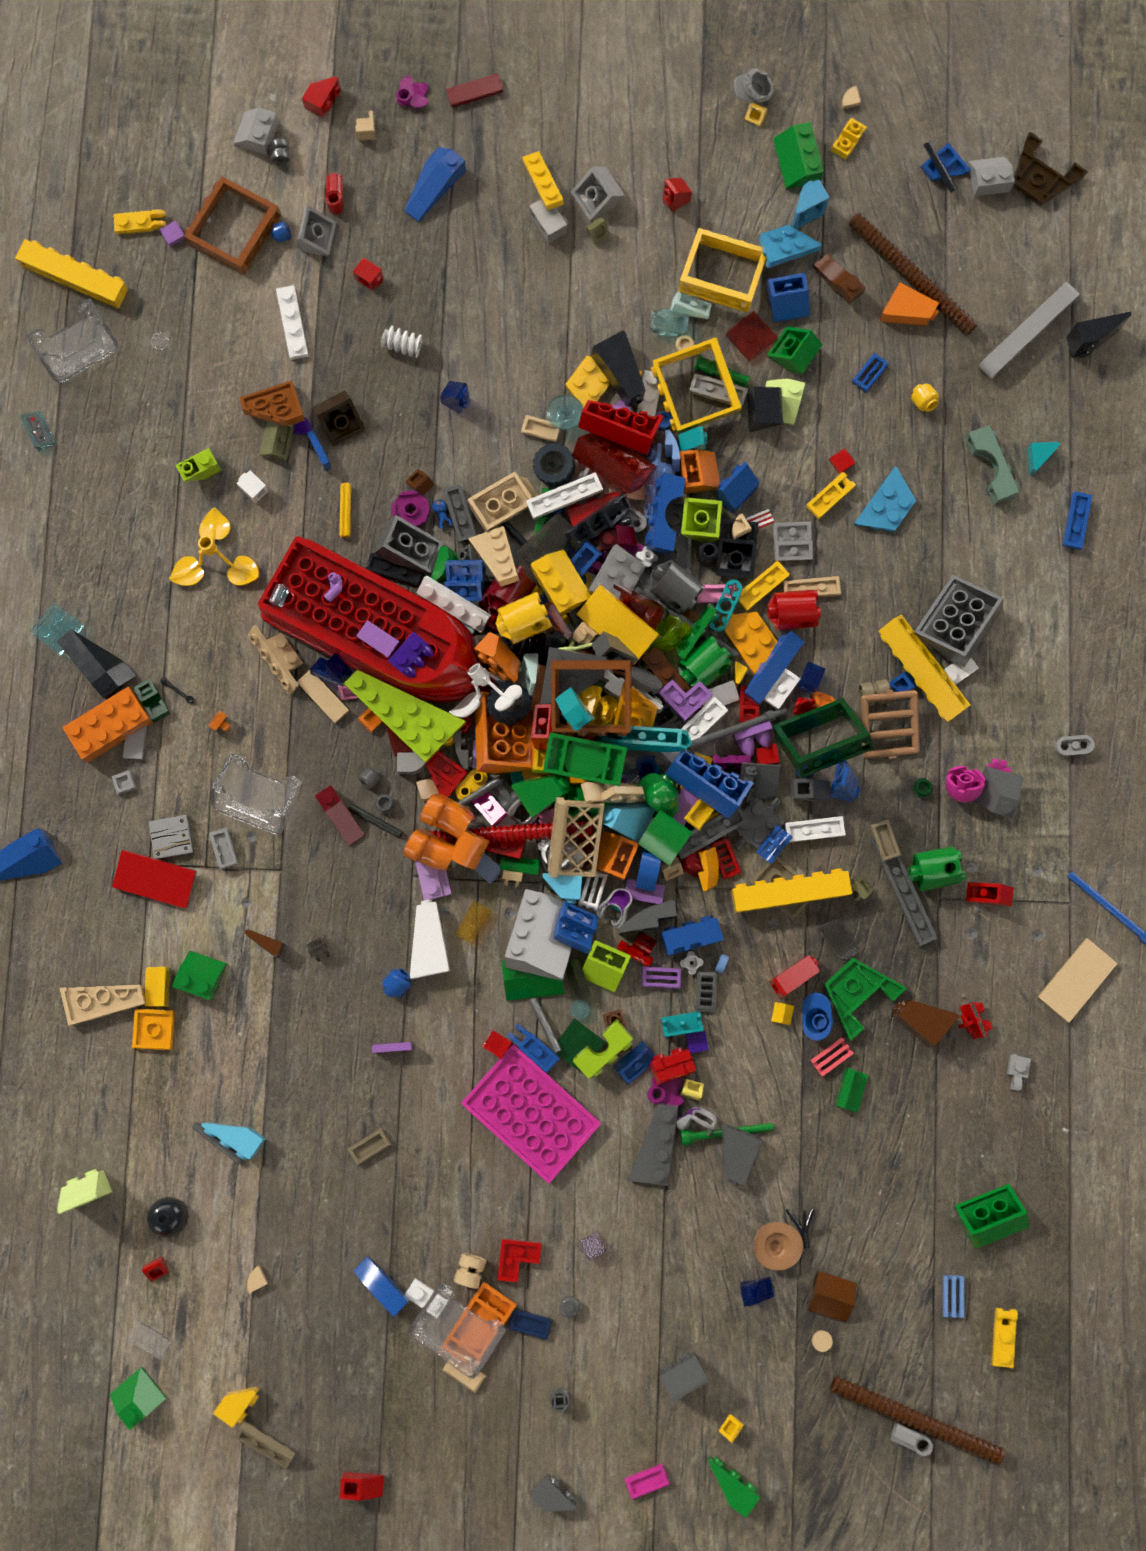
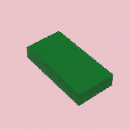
(524, 865)

